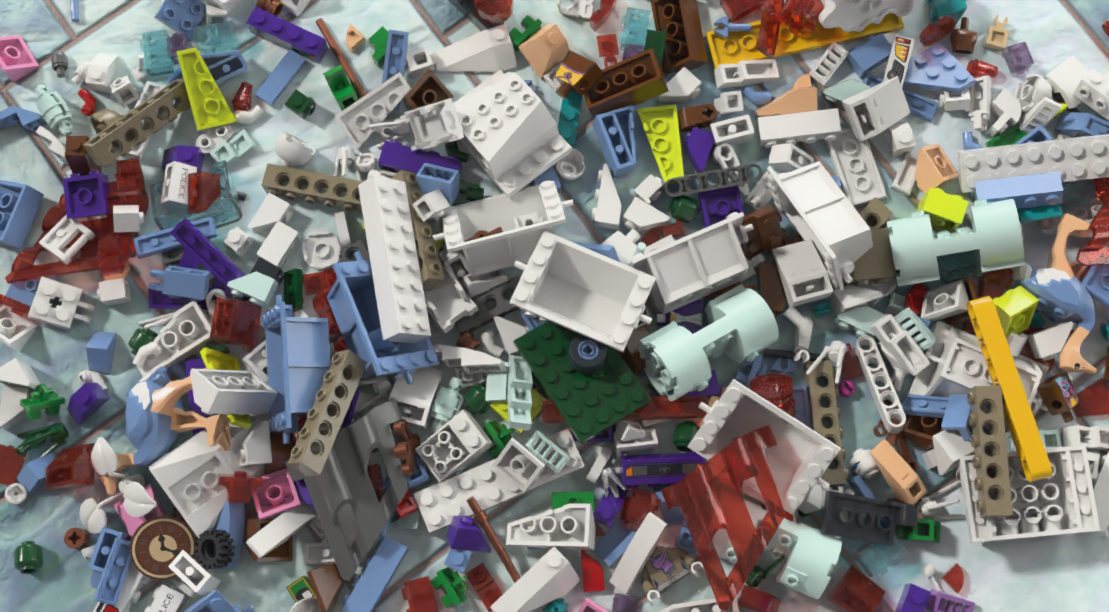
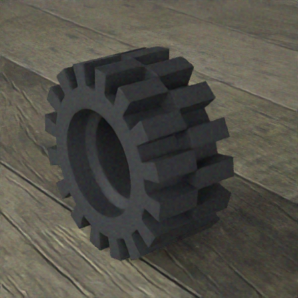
(223, 549)

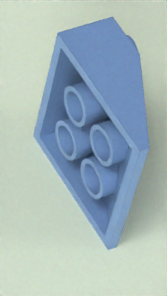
(17, 212)

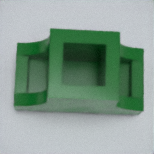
(378, 42)
(560, 499)
(926, 531)

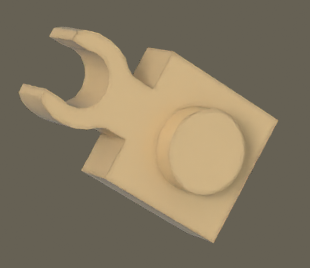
(997, 35)

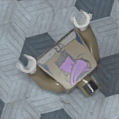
(665, 570)

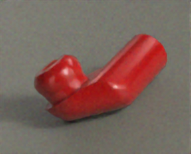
(90, 102)

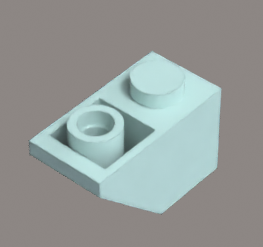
(845, 89)
(254, 286)
(858, 320)

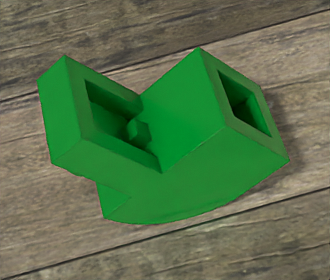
(340, 87)

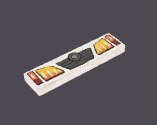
(899, 58)

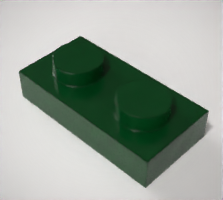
(293, 289)

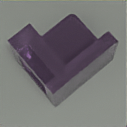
(624, 603)

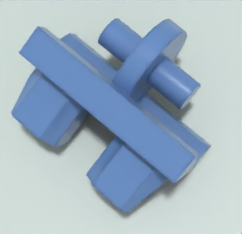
(744, 378)

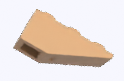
(793, 101)
(898, 474)

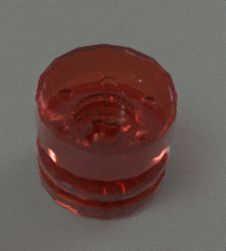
(776, 389)

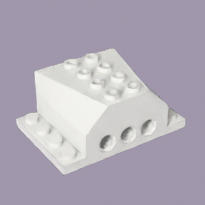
(509, 131)
(1039, 508)

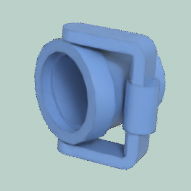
(380, 345)

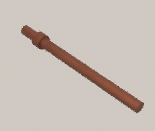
(340, 57)
(481, 517)

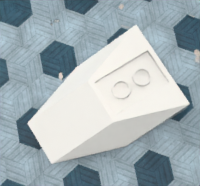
(192, 471)

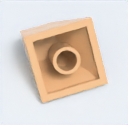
(545, 49)
(933, 168)

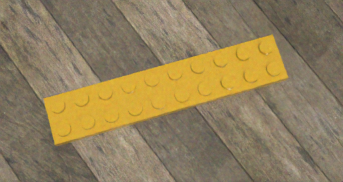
(743, 44)

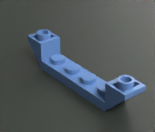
(29, 119)
(1083, 123)

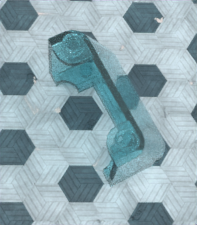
(224, 209)

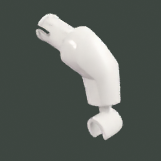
(802, 334)
(899, 371)

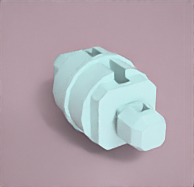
(54, 110)
(446, 404)

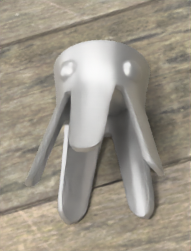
(610, 478)

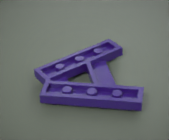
(197, 250)

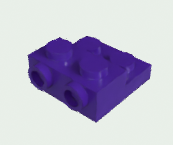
(86, 195)
(719, 204)

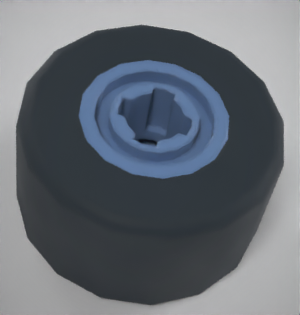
(582, 359)

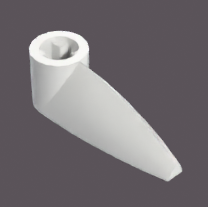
(728, 160)

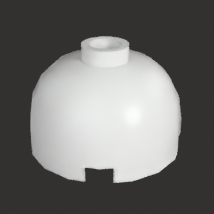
(1032, 91)
(293, 150)

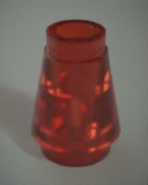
(979, 68)
(243, 97)

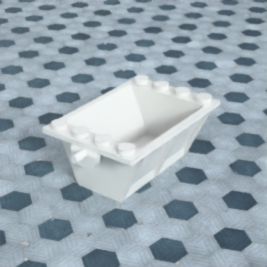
(487, 214)
(823, 215)
(696, 263)
(583, 291)
(960, 365)
(794, 462)

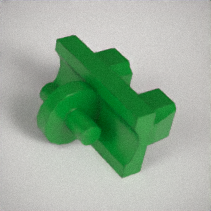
(531, 27)
(42, 399)
(500, 436)
(453, 584)

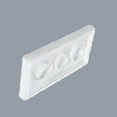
(856, 168)

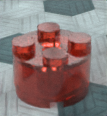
(494, 10)
(801, 15)
(637, 507)

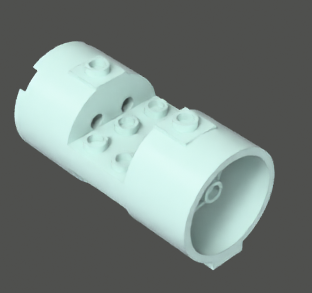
(993, 235)
(737, 326)
(806, 552)

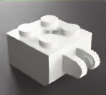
(61, 315)

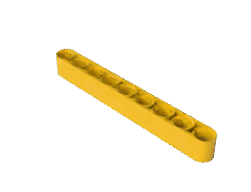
(1014, 400)

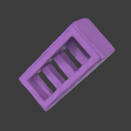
(938, 598)

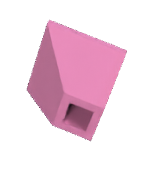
(132, 523)

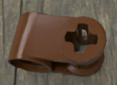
(694, 117)

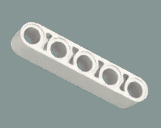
(880, 393)

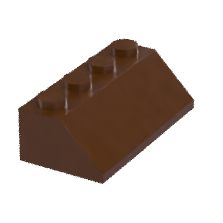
(684, 34)
(626, 84)

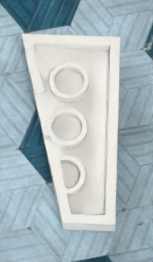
(372, 109)

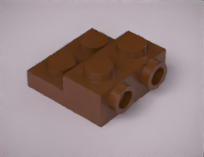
(766, 232)

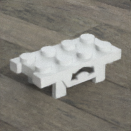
(434, 124)
(448, 302)

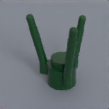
(473, 193)
(55, 432)
(758, 574)

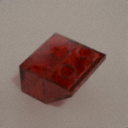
(235, 322)
(71, 469)
(856, 593)

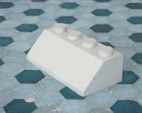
(231, 392)

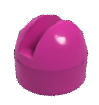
(843, 391)

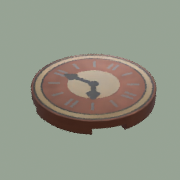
(158, 544)

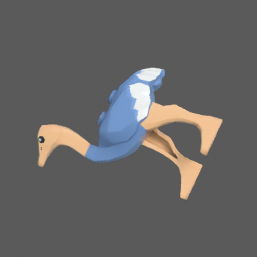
(1062, 294)
(156, 419)

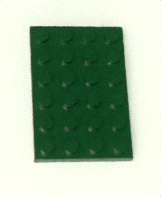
(584, 400)

